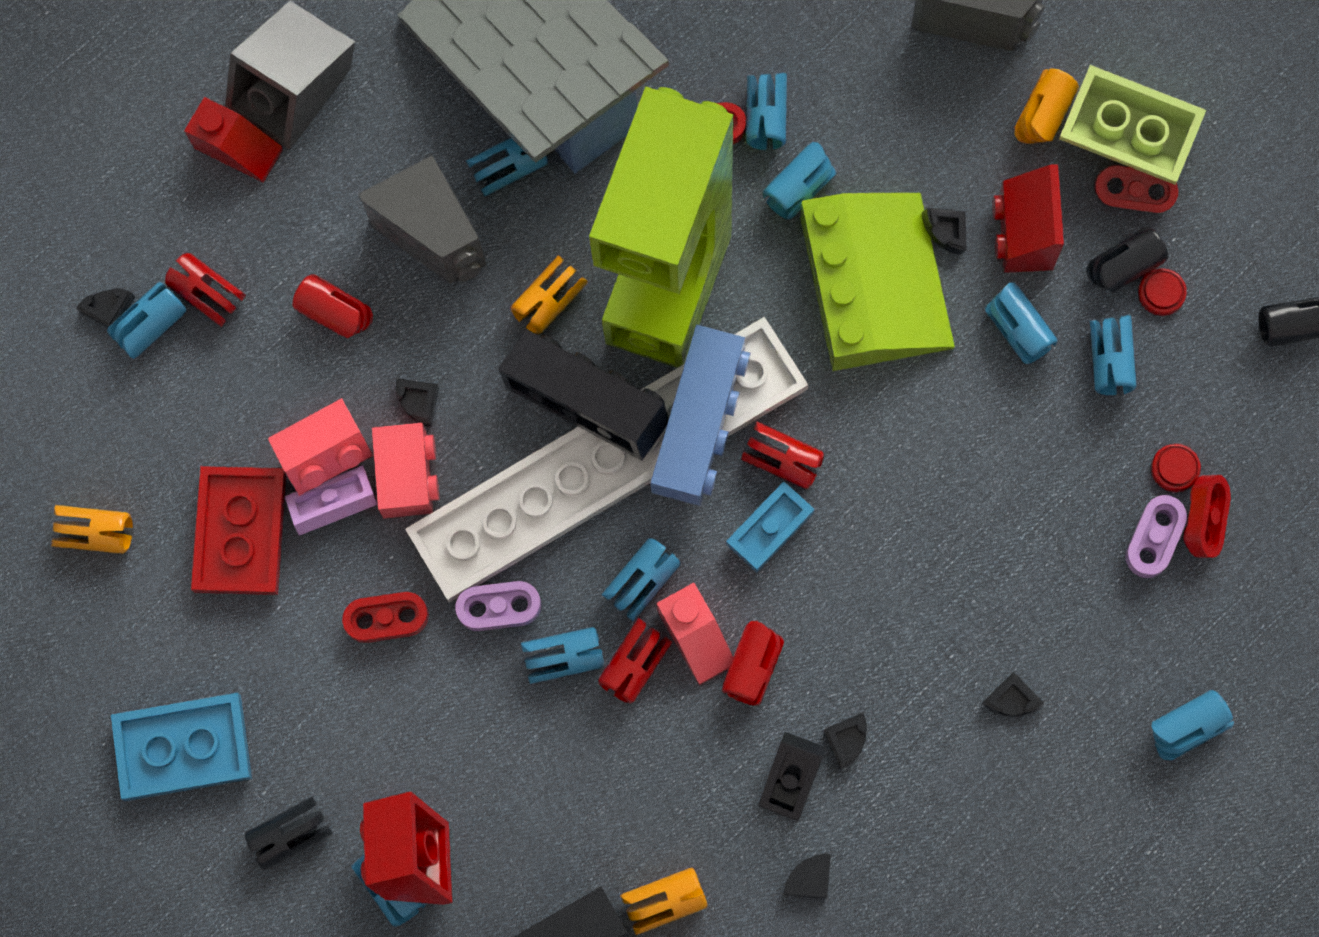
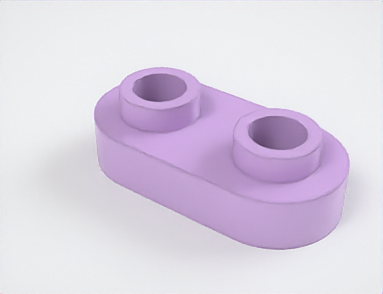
(1156, 538)
(498, 603)

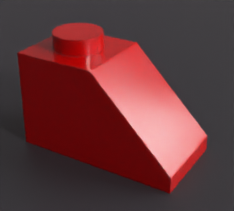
(232, 140)

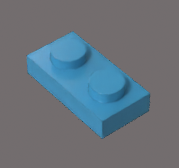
(770, 526)

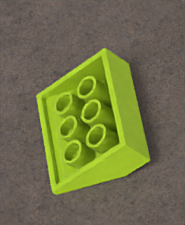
(875, 278)

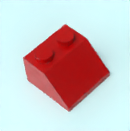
(1029, 221)
(406, 850)

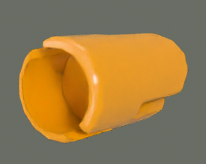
(1046, 107)
(537, 298)
(99, 530)
(664, 900)

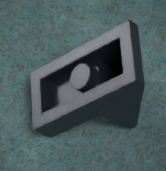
(791, 776)

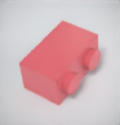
(320, 447)
(404, 470)

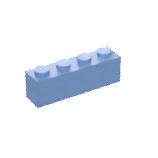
(699, 414)

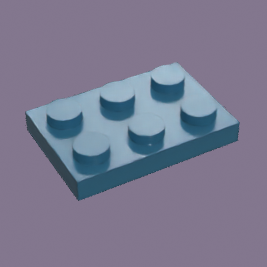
(181, 746)

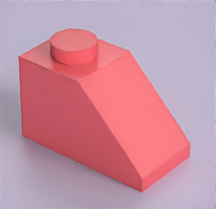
(695, 633)

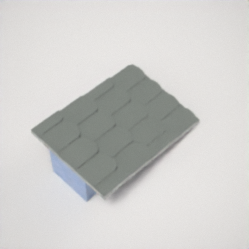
(543, 68)

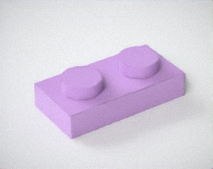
(331, 500)

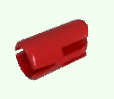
(199, 283)
(331, 307)
(790, 468)
(753, 664)
(625, 673)

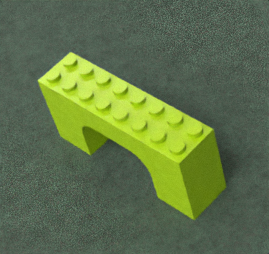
(665, 224)

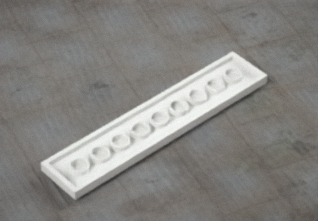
(576, 479)

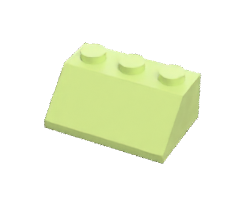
(1132, 124)

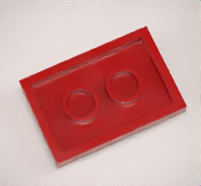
(238, 530)

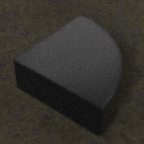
(946, 228)
(106, 305)
(418, 400)
(1013, 698)
(847, 739)
(810, 878)

